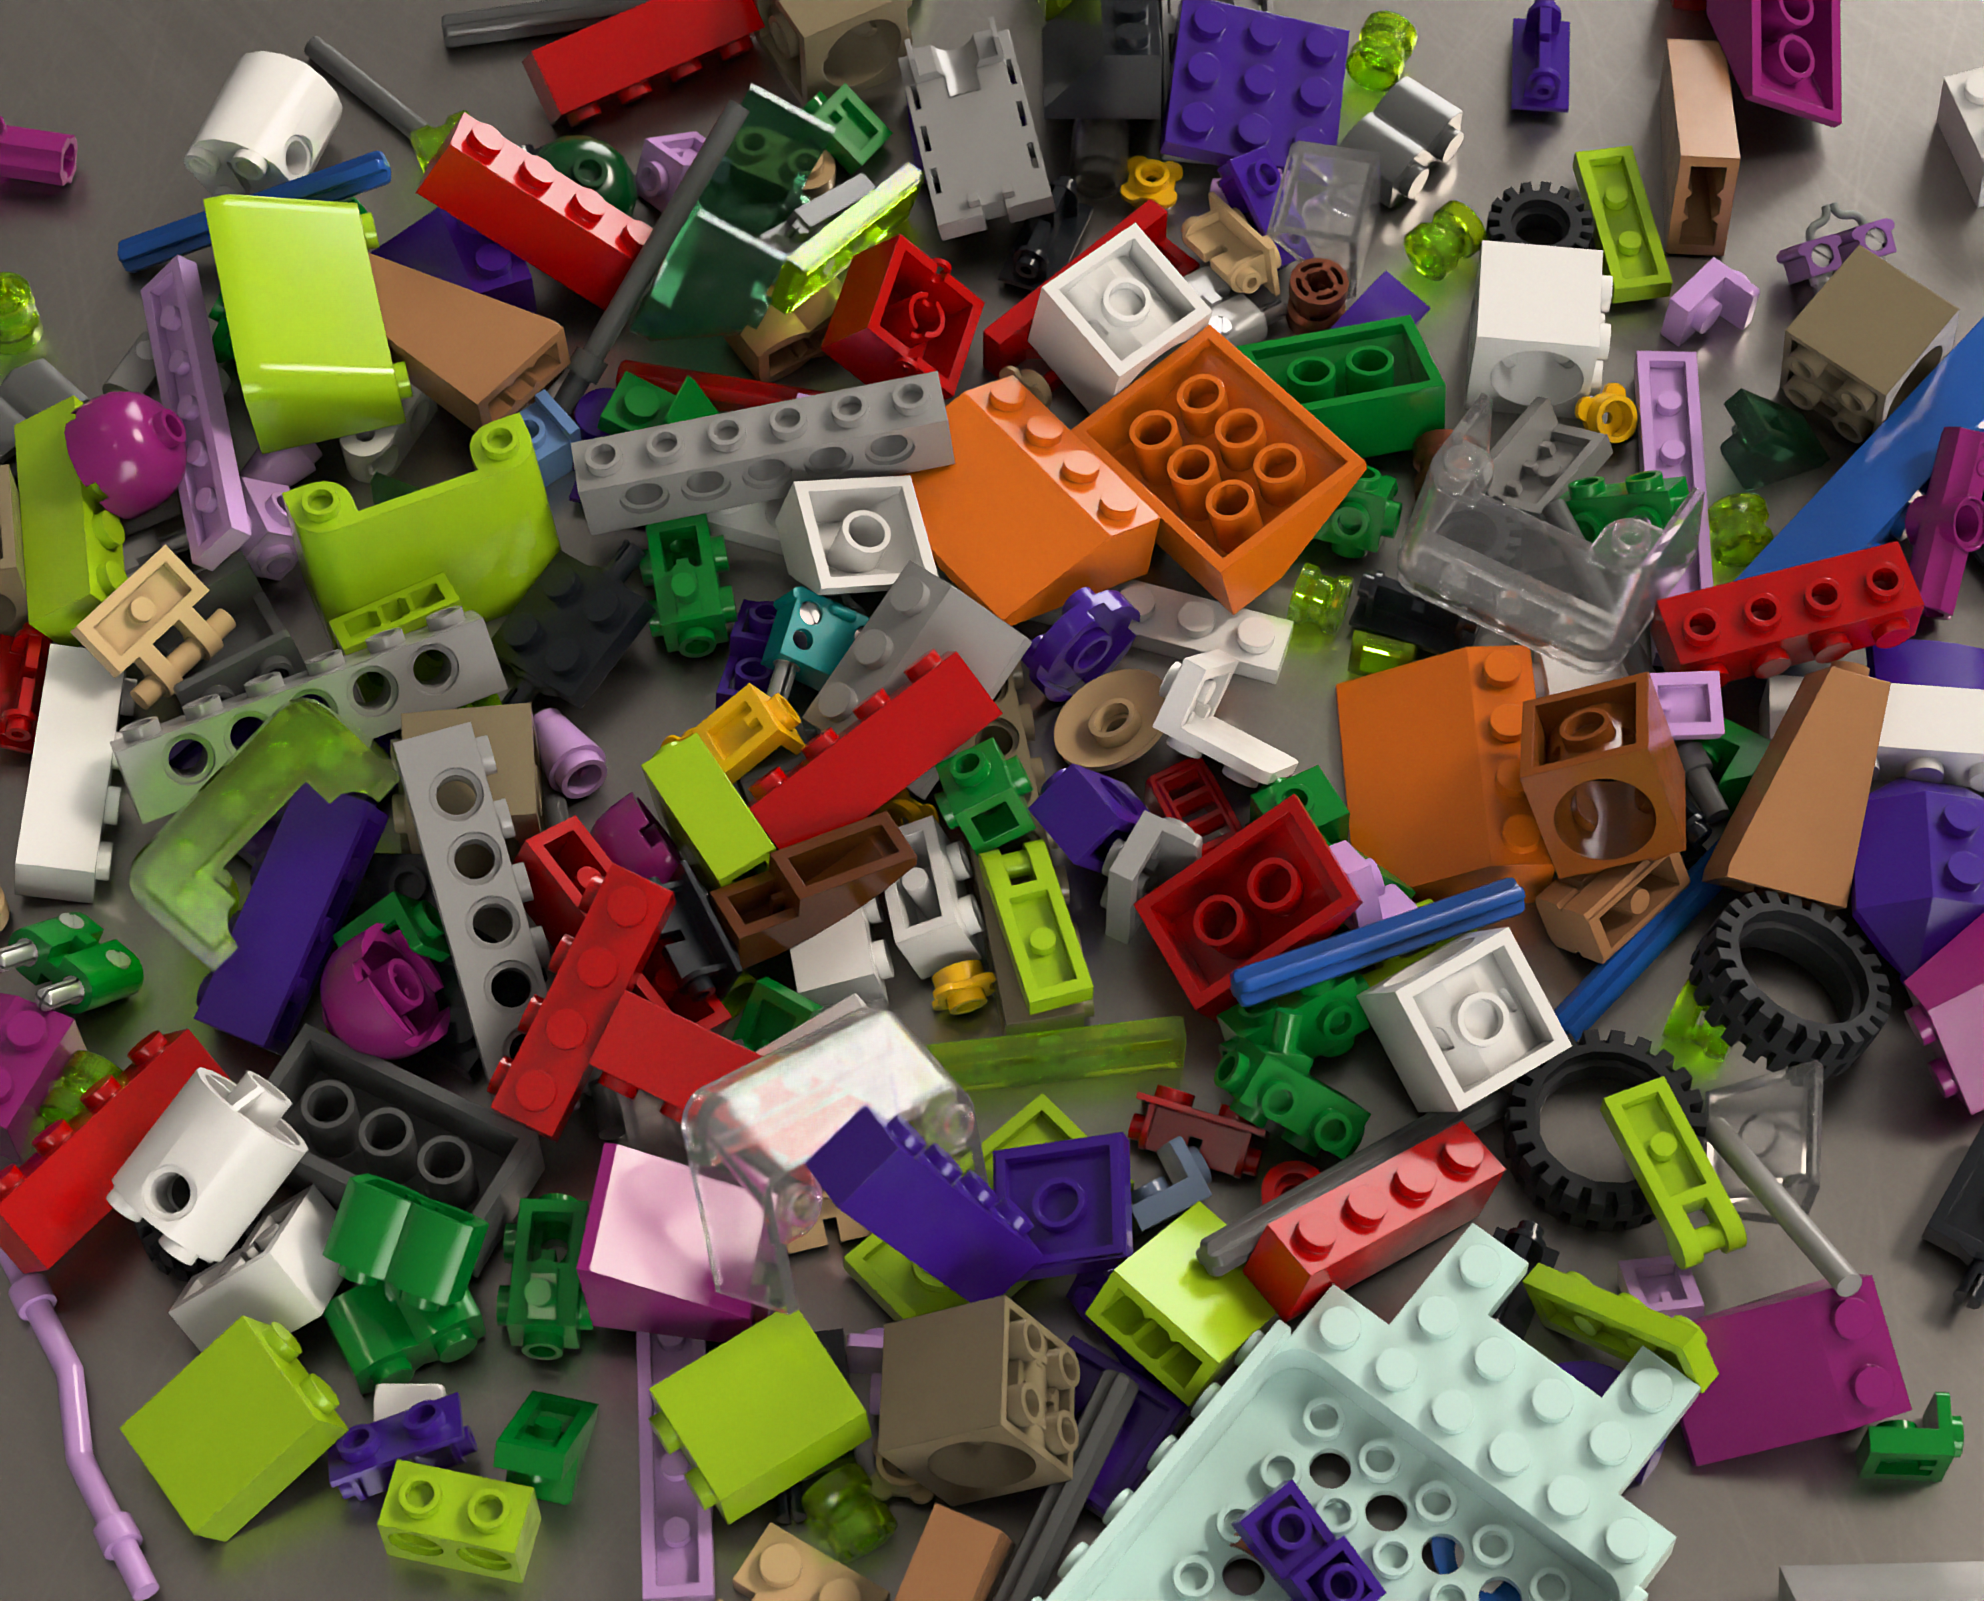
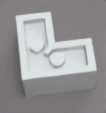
(271, 1278)

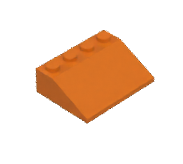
(1224, 465)
(1028, 508)
(1439, 771)

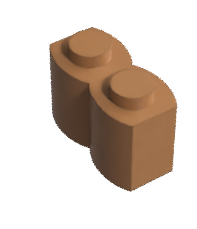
(789, 340)

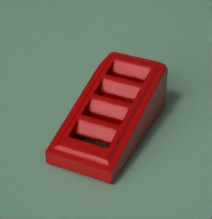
(1187, 789)

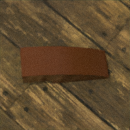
(811, 887)

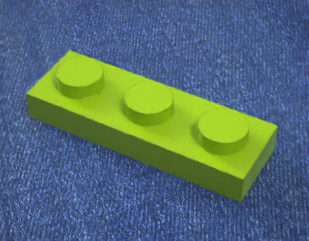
(1622, 223)
(1618, 1323)

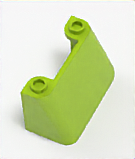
(305, 318)
(481, 529)

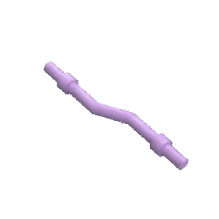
(115, 1529)

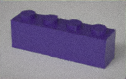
(289, 918)
(925, 1206)

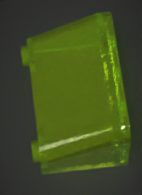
(182, 869)

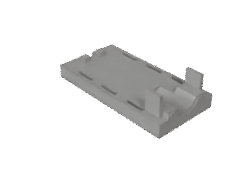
(975, 133)

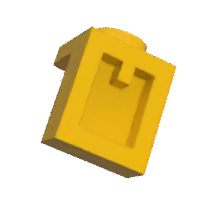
(749, 730)

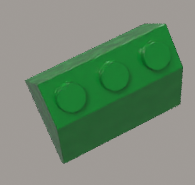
(1361, 381)

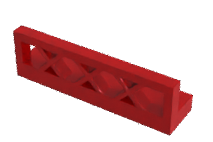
(1007, 338)

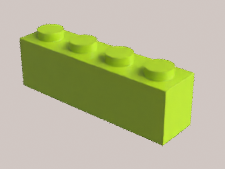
(66, 534)

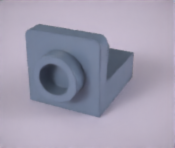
(1158, 1201)

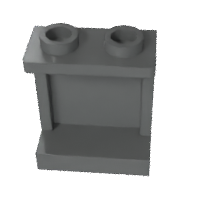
(250, 650)

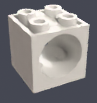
(1114, 317)
(1537, 326)
(1464, 1021)

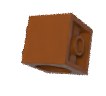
(1603, 734)

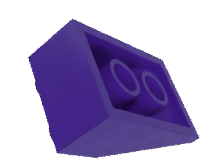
(462, 256)

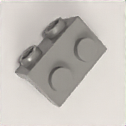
(1542, 457)
(1143, 862)

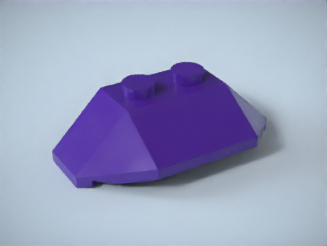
(1918, 869)

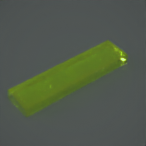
(849, 234)
(1064, 1054)

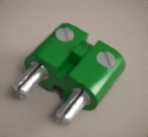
(72, 958)

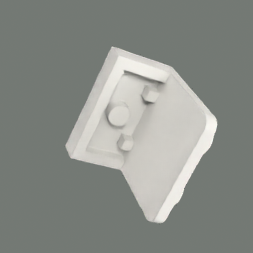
(1187, 716)

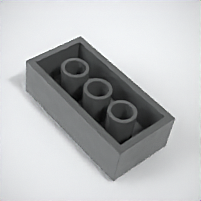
(397, 1126)

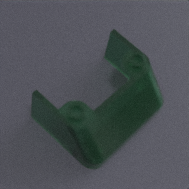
(717, 266)

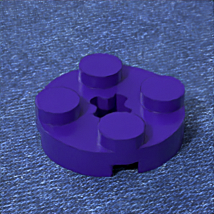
(1082, 642)

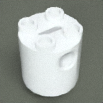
(264, 126)
(222, 1145)

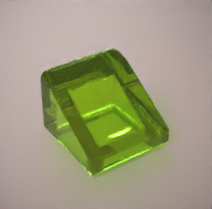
(1377, 653)

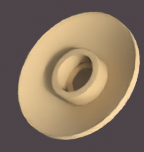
(1110, 720)

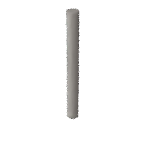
(1783, 1208)

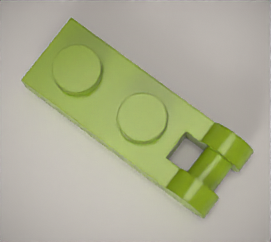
(1036, 927)
(1673, 1171)

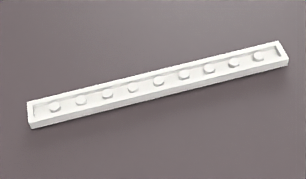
(1169, 619)

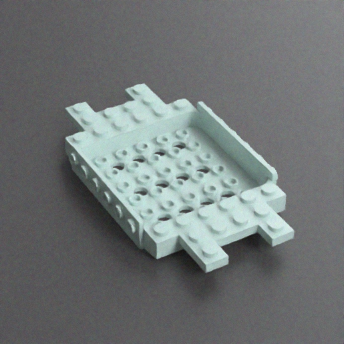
(1427, 1409)

